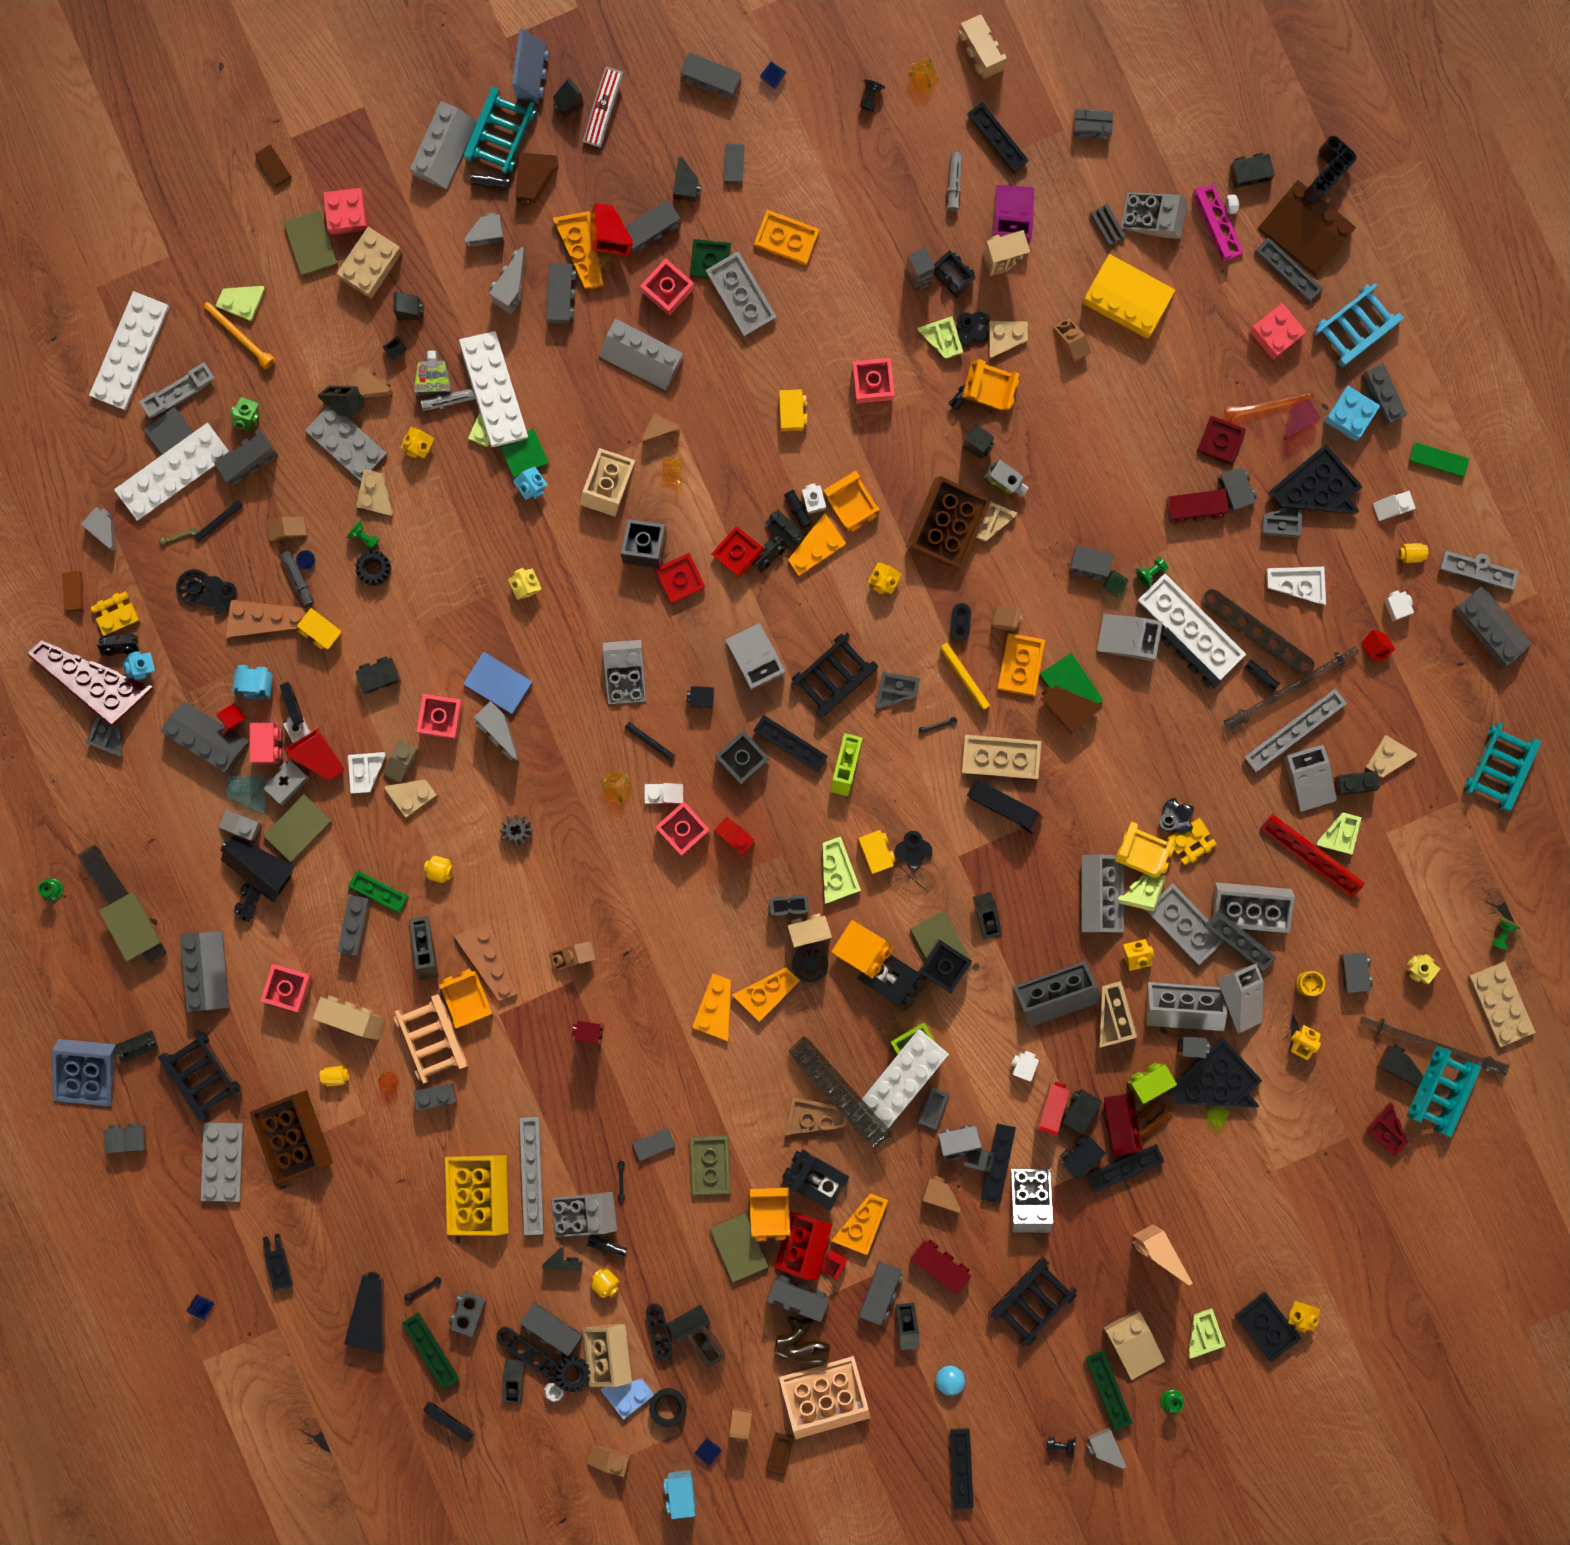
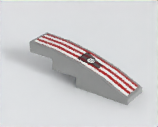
(603, 106)

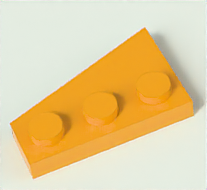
(817, 546)
(766, 993)
(715, 1008)
(862, 1225)

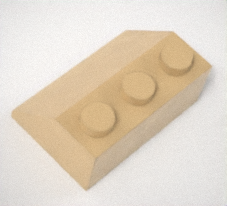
(607, 1355)

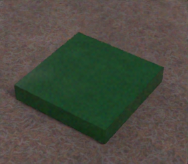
(705, 255)

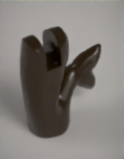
(803, 1353)

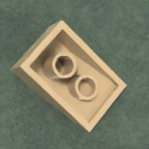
(607, 482)
(809, 931)
(1134, 1344)

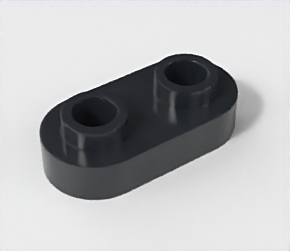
(960, 622)

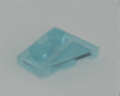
(248, 791)

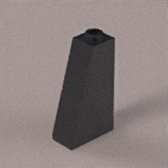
(257, 867)
(368, 1316)

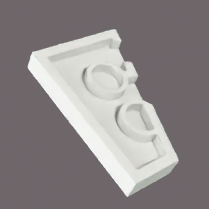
(1299, 582)

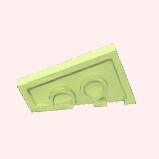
(838, 871)

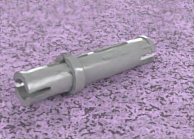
(954, 181)
(447, 399)

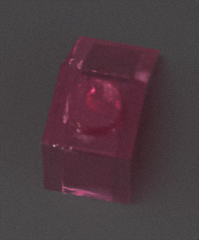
(1300, 417)

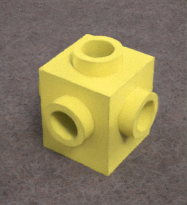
(524, 583)
(1428, 970)

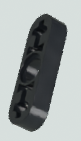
(291, 703)
(668, 1344)
(448, 1421)

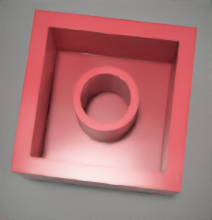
(345, 211)
(667, 287)
(1277, 331)
(873, 380)
(439, 716)
(265, 744)
(682, 828)
(286, 988)

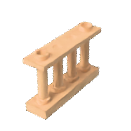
(443, 1023)

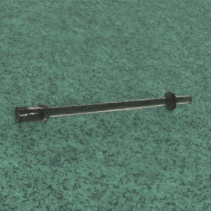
(1243, 715)
(1487, 1063)

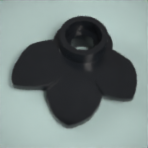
(975, 329)
(214, 593)
(1178, 814)
(913, 852)

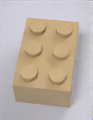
(369, 262)

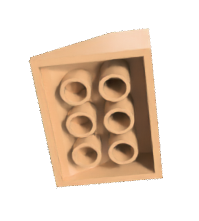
(1156, 1245)
(824, 1397)

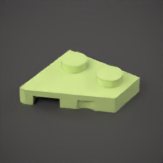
(241, 301)
(1341, 834)
(1144, 892)
(1204, 1334)

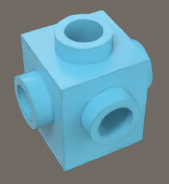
(530, 483)
(138, 665)

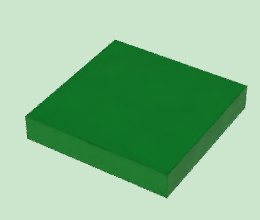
(524, 454)

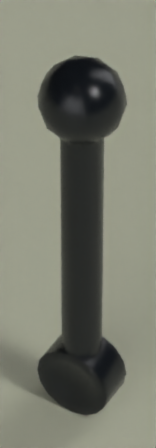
(952, 721)
(621, 1197)
(437, 1280)

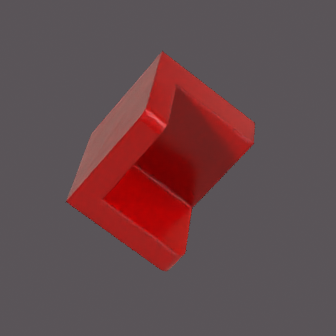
(1378, 645)
(231, 718)
(833, 1263)

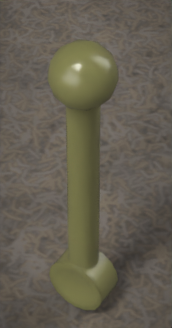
(193, 531)

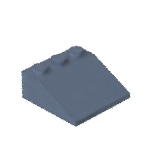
(529, 68)
(83, 1072)

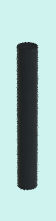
(218, 520)
(648, 740)

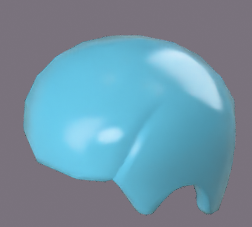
(950, 1380)

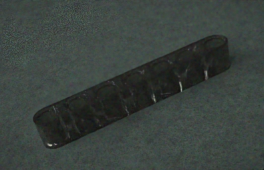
(1267, 633)
(111, 888)
(840, 1092)

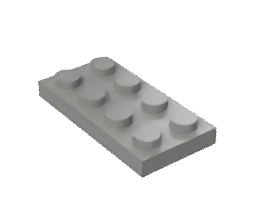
(740, 293)
(346, 442)
(1185, 924)
(222, 1161)

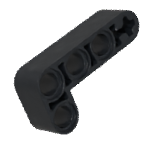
(1339, 158)
(1005, 806)

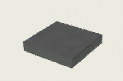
(168, 430)

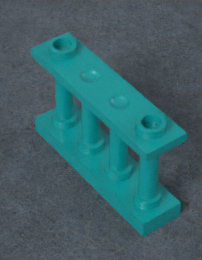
(488, 117)
(1514, 782)
(1457, 1097)

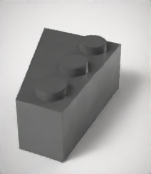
(246, 458)
(798, 1298)

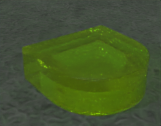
(1217, 1116)

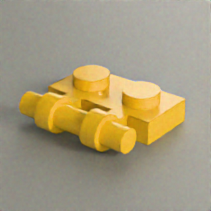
(117, 619)
(1183, 841)

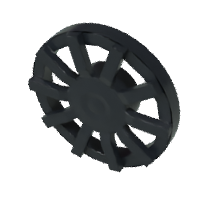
(193, 586)
(810, 963)

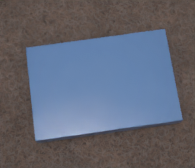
(498, 683)

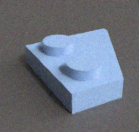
(628, 1396)

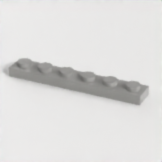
(1295, 730)
(531, 1175)

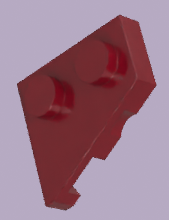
(1388, 1130)

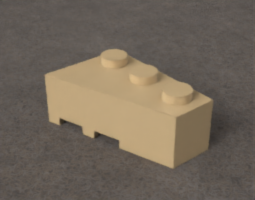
(982, 47)
(1002, 252)
(1116, 1016)
(349, 1018)

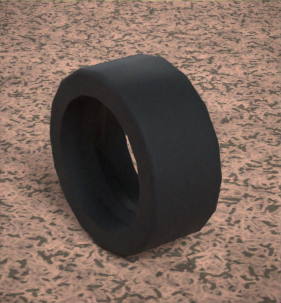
(653, 1410)

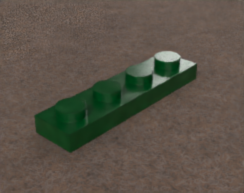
(430, 1350)
(1108, 1390)

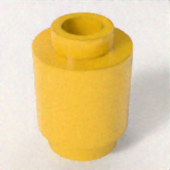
(1413, 552)
(334, 1076)

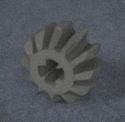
(517, 837)

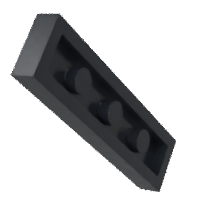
(997, 137)
(1195, 664)
(790, 743)
(1125, 1168)
(995, 1179)
(961, 1468)

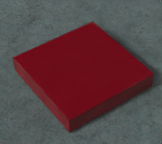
(1221, 440)

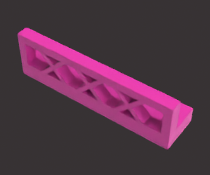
(1213, 224)

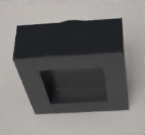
(394, 348)

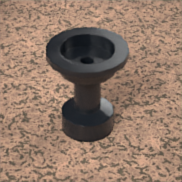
(872, 87)
(1069, 1447)

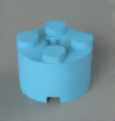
(252, 682)

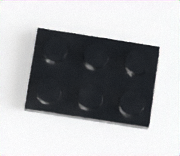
(1267, 1326)

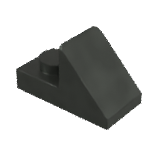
(556, 1262)

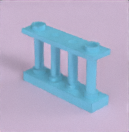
(1374, 331)

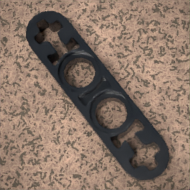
(526, 1356)

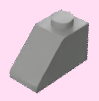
(486, 231)
(102, 527)
(240, 825)
(1105, 1448)

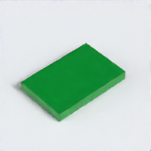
(1071, 677)

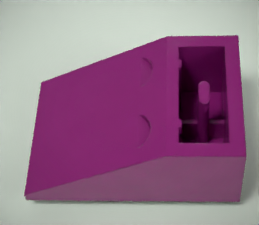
(1013, 210)

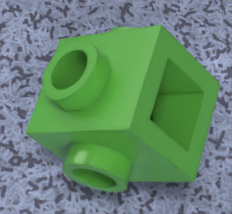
(245, 414)

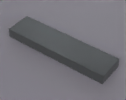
(1288, 270)
(1240, 941)

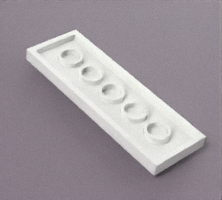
(129, 350)
(493, 389)
(171, 471)
(1192, 626)
(904, 1077)

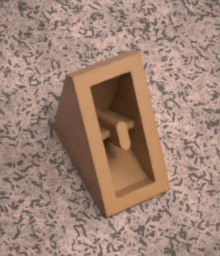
(658, 429)
(286, 528)

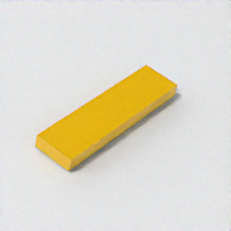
(964, 676)

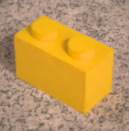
(792, 410)
(318, 628)
(876, 851)

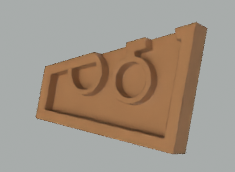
(813, 1116)

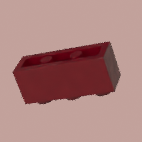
(1197, 506)
(588, 1031)
(1123, 1123)
(941, 1266)

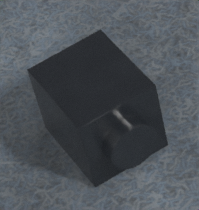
(700, 697)

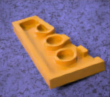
(577, 239)

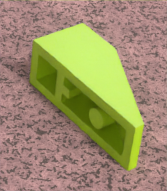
(846, 764)

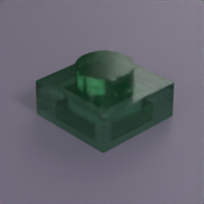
(1115, 583)

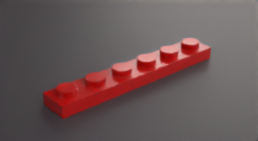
(1312, 855)

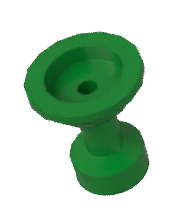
(357, 532)
(1145, 575)
(50, 889)
(1506, 929)
(1172, 1401)

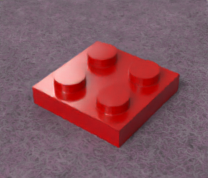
(737, 551)
(680, 578)

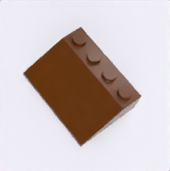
(1306, 229)
(948, 522)
(291, 1137)

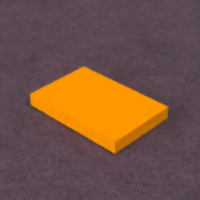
(786, 237)
(1021, 664)

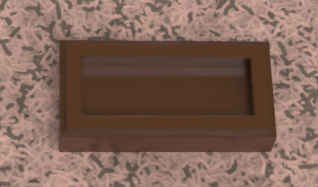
(273, 165)
(779, 1453)

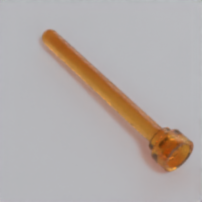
(1232, 412)

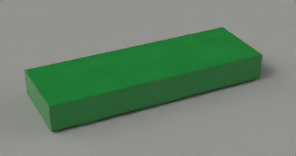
(1439, 459)
(378, 891)

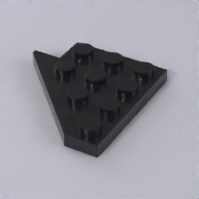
(1318, 485)
(1217, 1080)

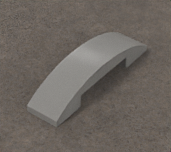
(178, 391)

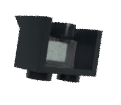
(953, 273)

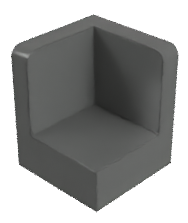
(981, 1161)

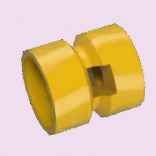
(1310, 983)

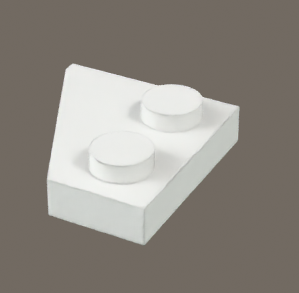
(364, 771)

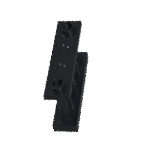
(851, 680)
(190, 1093)
(1027, 1282)

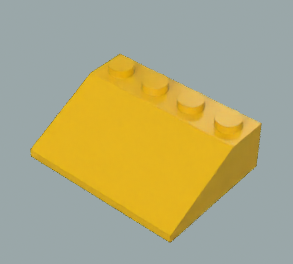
(1128, 296)
(476, 1195)

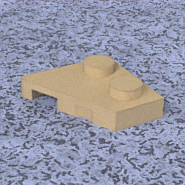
(1006, 335)
(373, 493)
(994, 520)

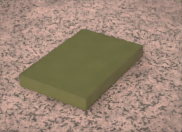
(310, 243)
(297, 828)
(130, 926)
(936, 929)
(710, 1165)
(739, 1251)

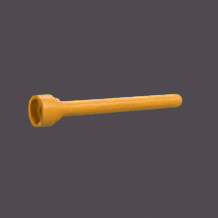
(265, 360)

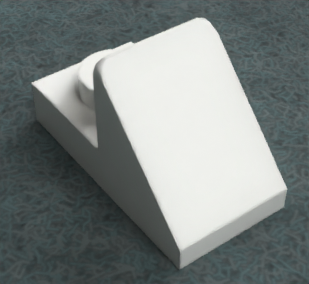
(1393, 506)
(663, 793)

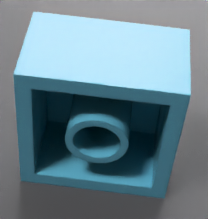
(1351, 413)
(681, 1494)

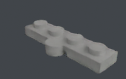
(1479, 569)

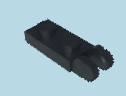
(277, 1264)

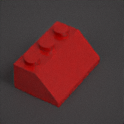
(805, 1247)

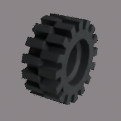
(384, 567)
(581, 1379)

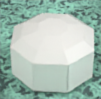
(1232, 204)
(553, 1392)

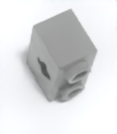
(283, 793)

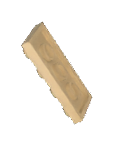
(1001, 757)
(1501, 1004)

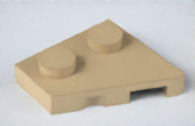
(1389, 756)
(411, 795)

